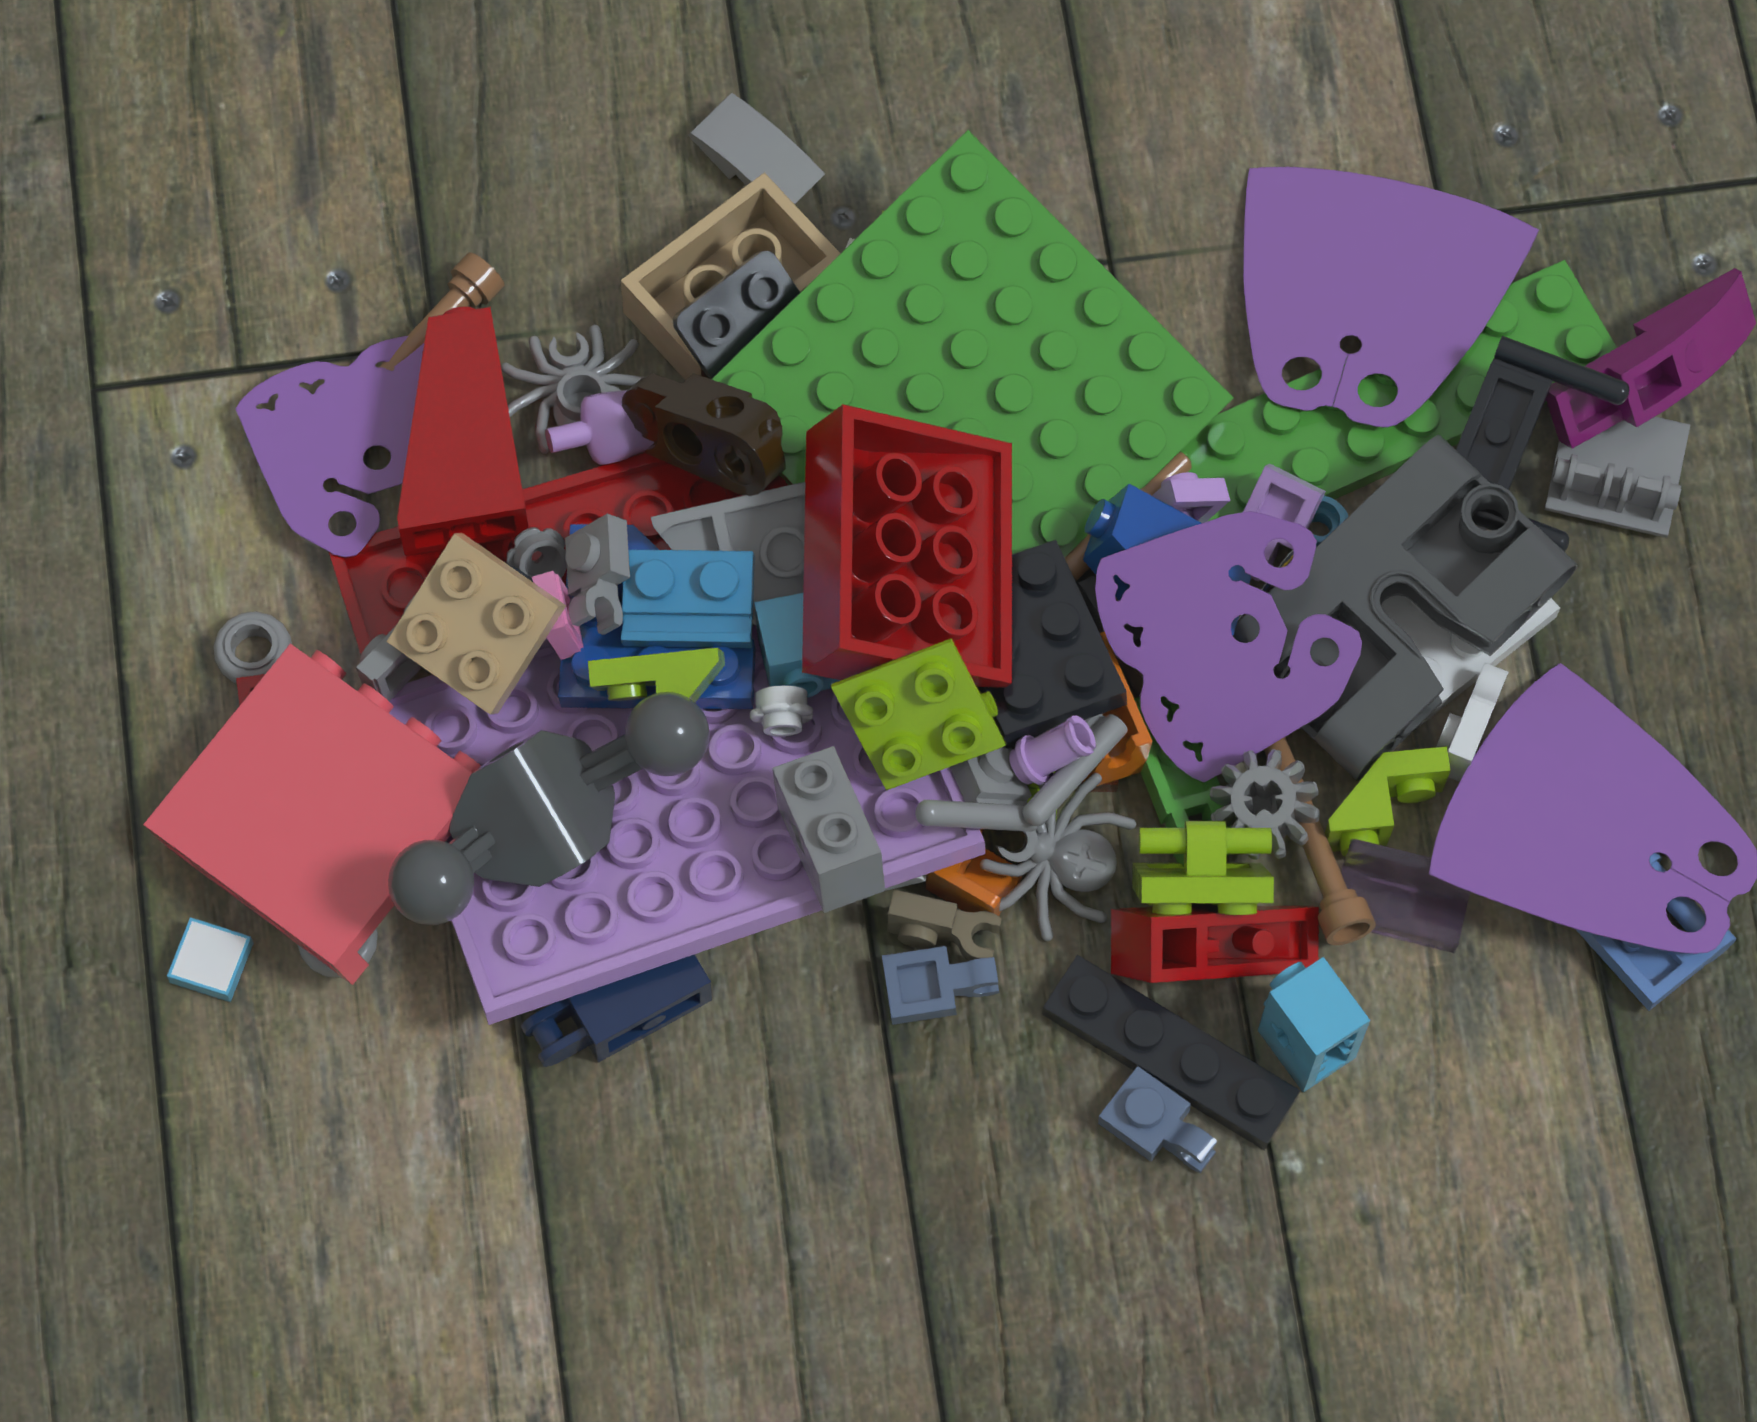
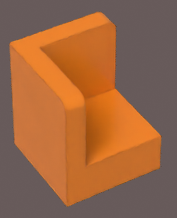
(971, 886)

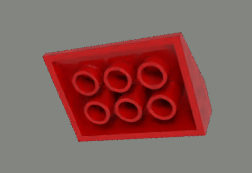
(905, 545)

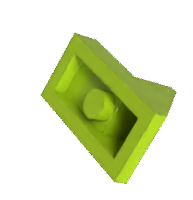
(675, 672)

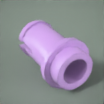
(1038, 757)

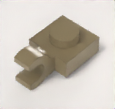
(930, 921)

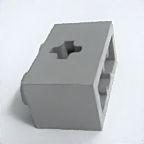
(829, 829)

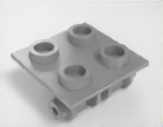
(1622, 476)

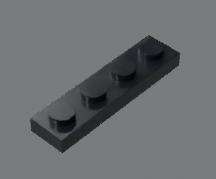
(1172, 1051)

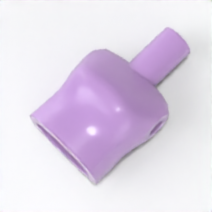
(602, 429)

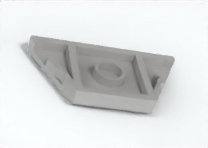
(761, 523)

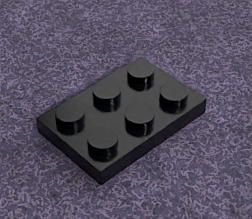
(1056, 651)

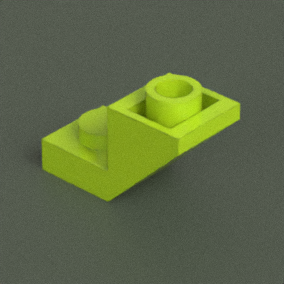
(1367, 810)

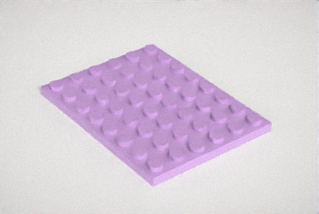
(686, 853)

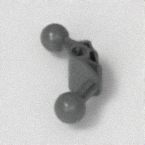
(542, 808)

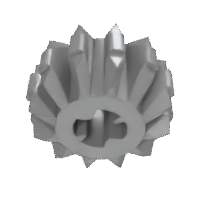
(1265, 782)

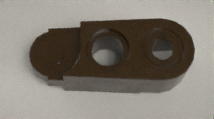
(709, 430)

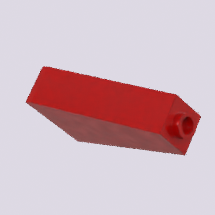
(461, 441)

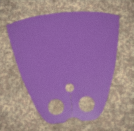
(1373, 262)
(1571, 810)

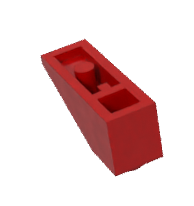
(1211, 943)

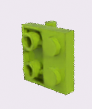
(1205, 873)

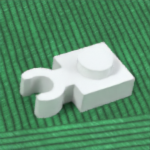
(1464, 733)

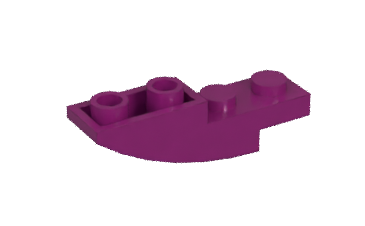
(1663, 363)

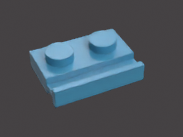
(688, 599)

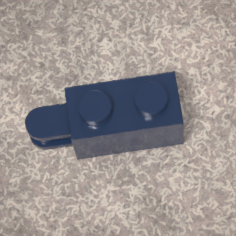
(620, 1011)

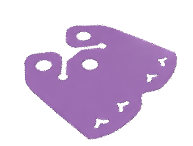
(327, 436)
(1187, 647)

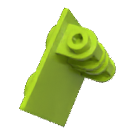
(919, 714)

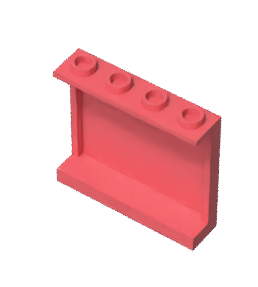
(312, 805)

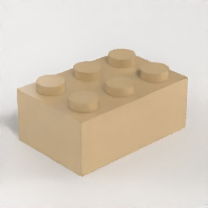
(745, 224)

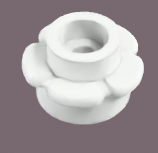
(781, 710)

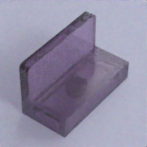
(1404, 896)

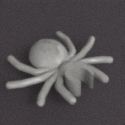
(568, 379)
(1062, 856)

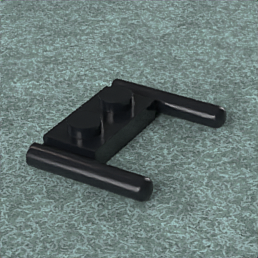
(1510, 409)

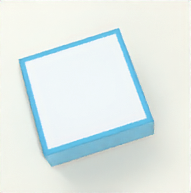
(210, 959)

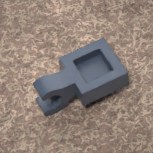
(924, 983)
(1152, 1117)

